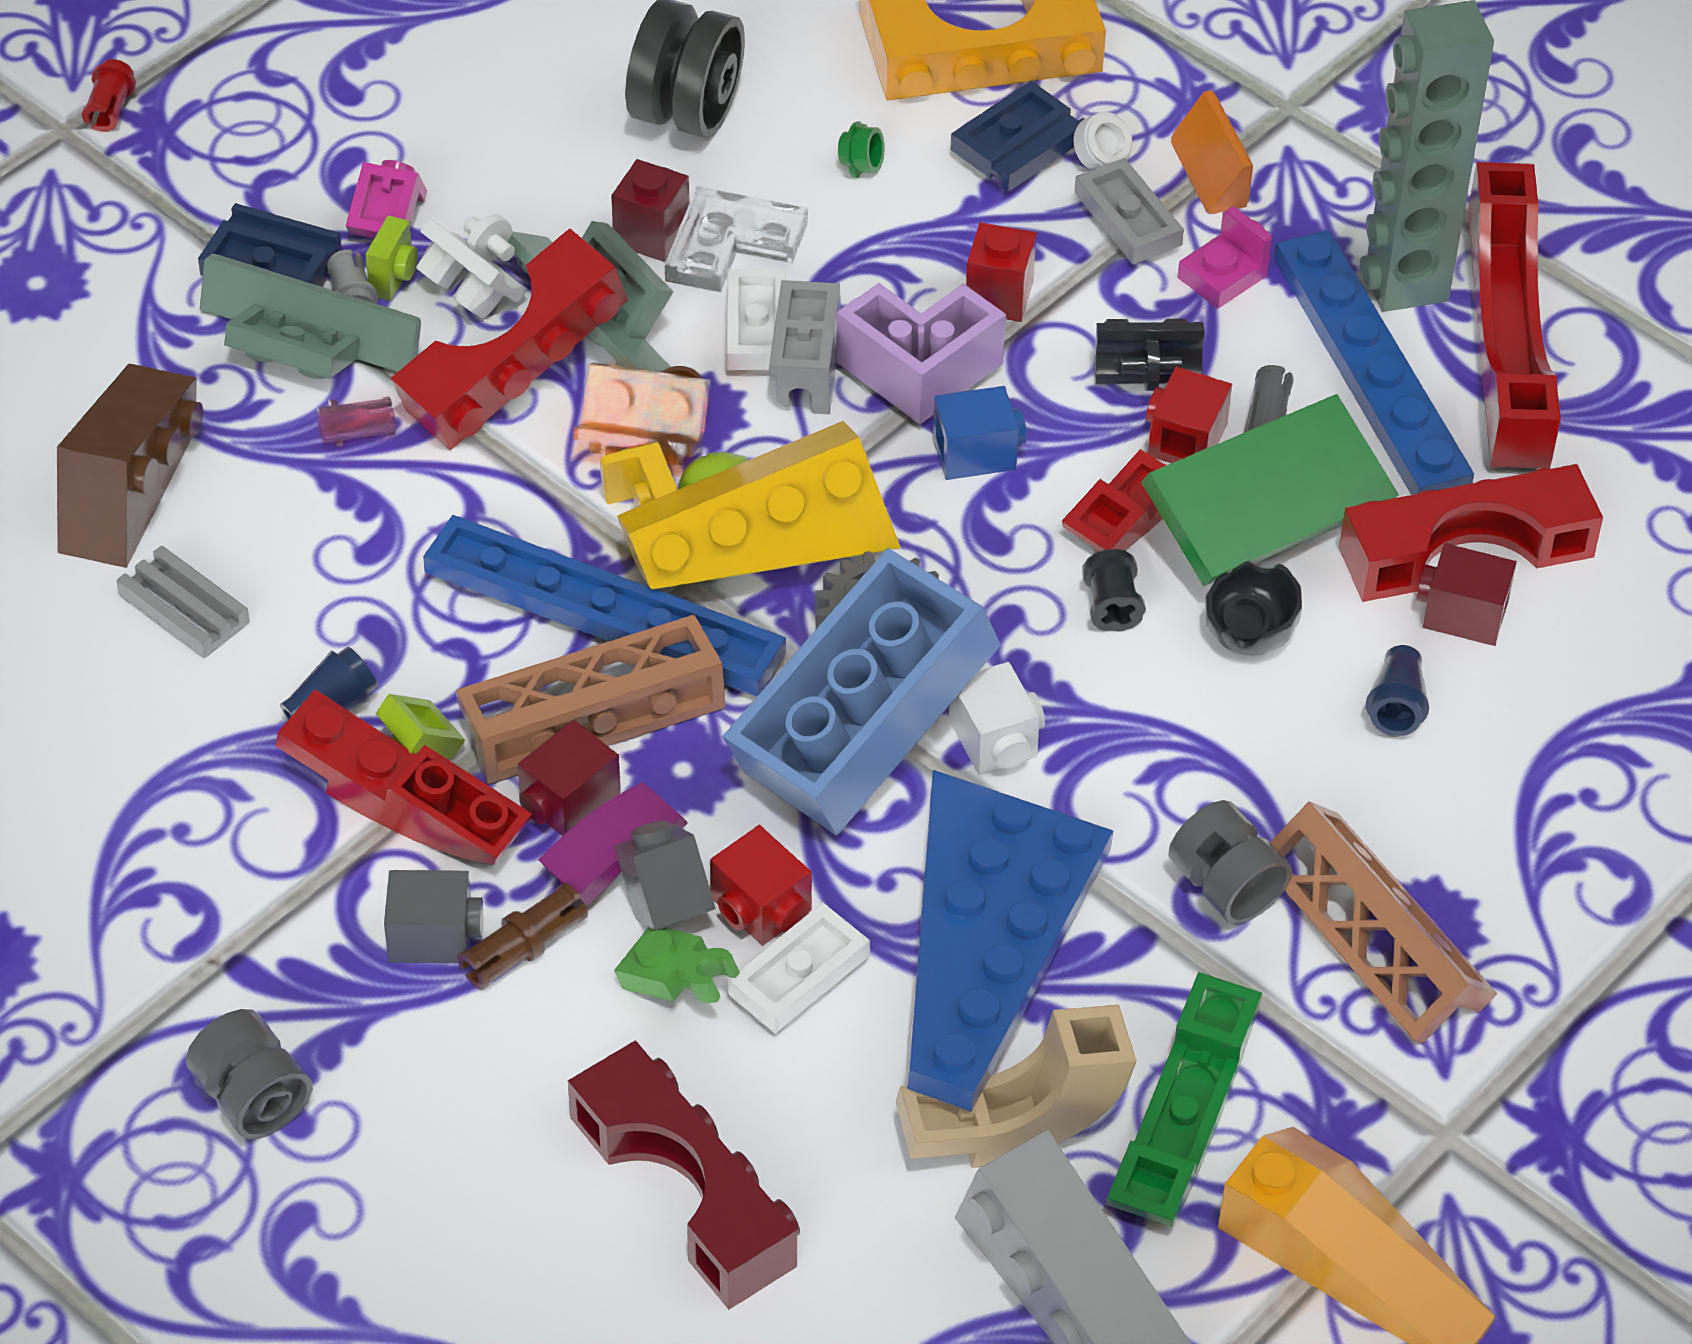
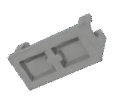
(806, 342)

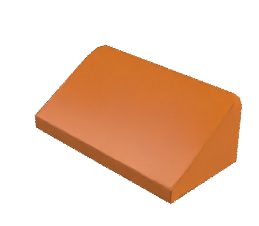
(1213, 156)

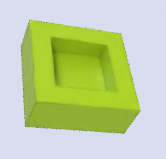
(391, 257)
(419, 723)

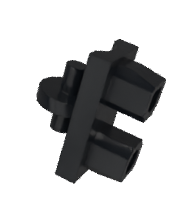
(1146, 351)

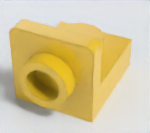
(636, 475)

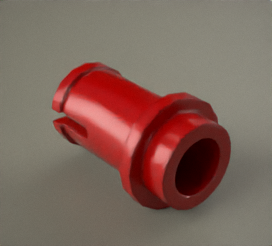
(112, 85)

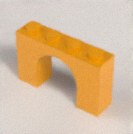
(928, 56)

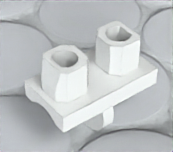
(485, 243)

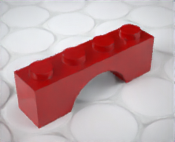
(461, 387)
(1537, 514)

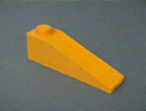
(1346, 1239)

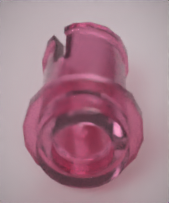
(355, 420)

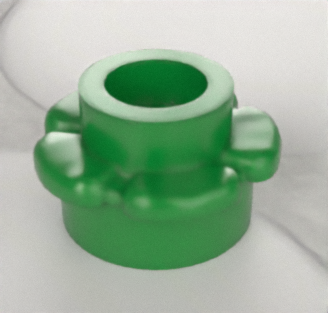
(861, 149)

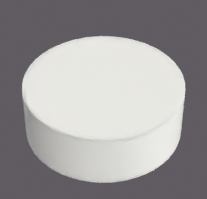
(1102, 140)

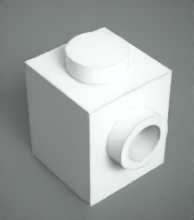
(997, 719)

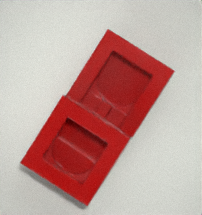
(1119, 511)

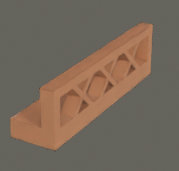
(611, 708)
(1396, 911)

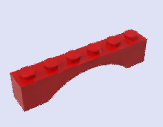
(1516, 375)

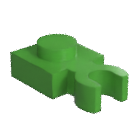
(673, 960)

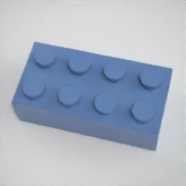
(862, 690)

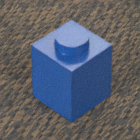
(977, 432)

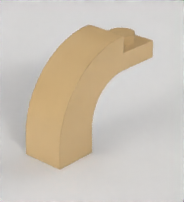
(1057, 1088)

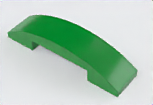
(1187, 1100)

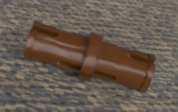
(522, 936)

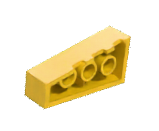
(765, 514)

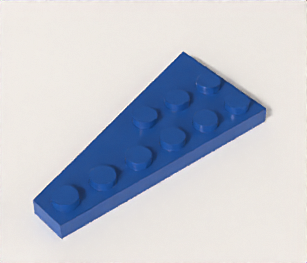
(992, 916)

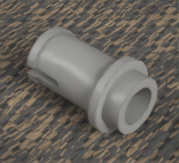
(350, 278)

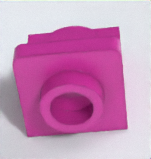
(382, 192)
(1229, 261)

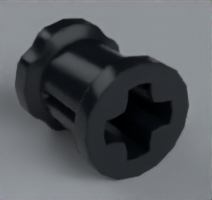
(1113, 590)

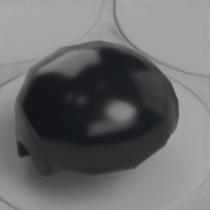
(1253, 608)

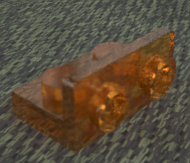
(643, 408)

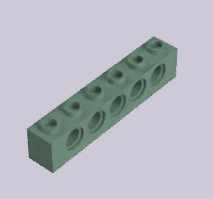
(1426, 154)

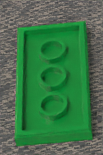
(1267, 488)

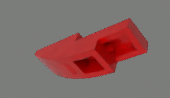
(406, 792)

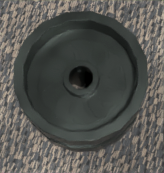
(685, 67)

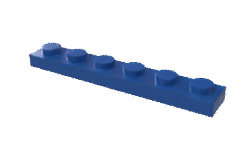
(1372, 364)
(594, 598)

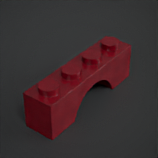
(636, 1113)

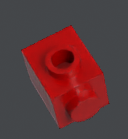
(1002, 267)
(1187, 415)
(760, 885)

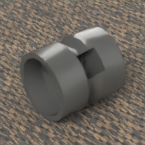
(1228, 860)
(249, 1073)

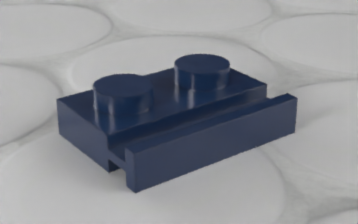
(1017, 135)
(274, 244)

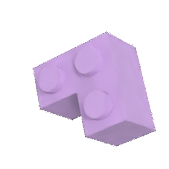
(919, 354)

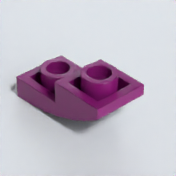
(587, 852)

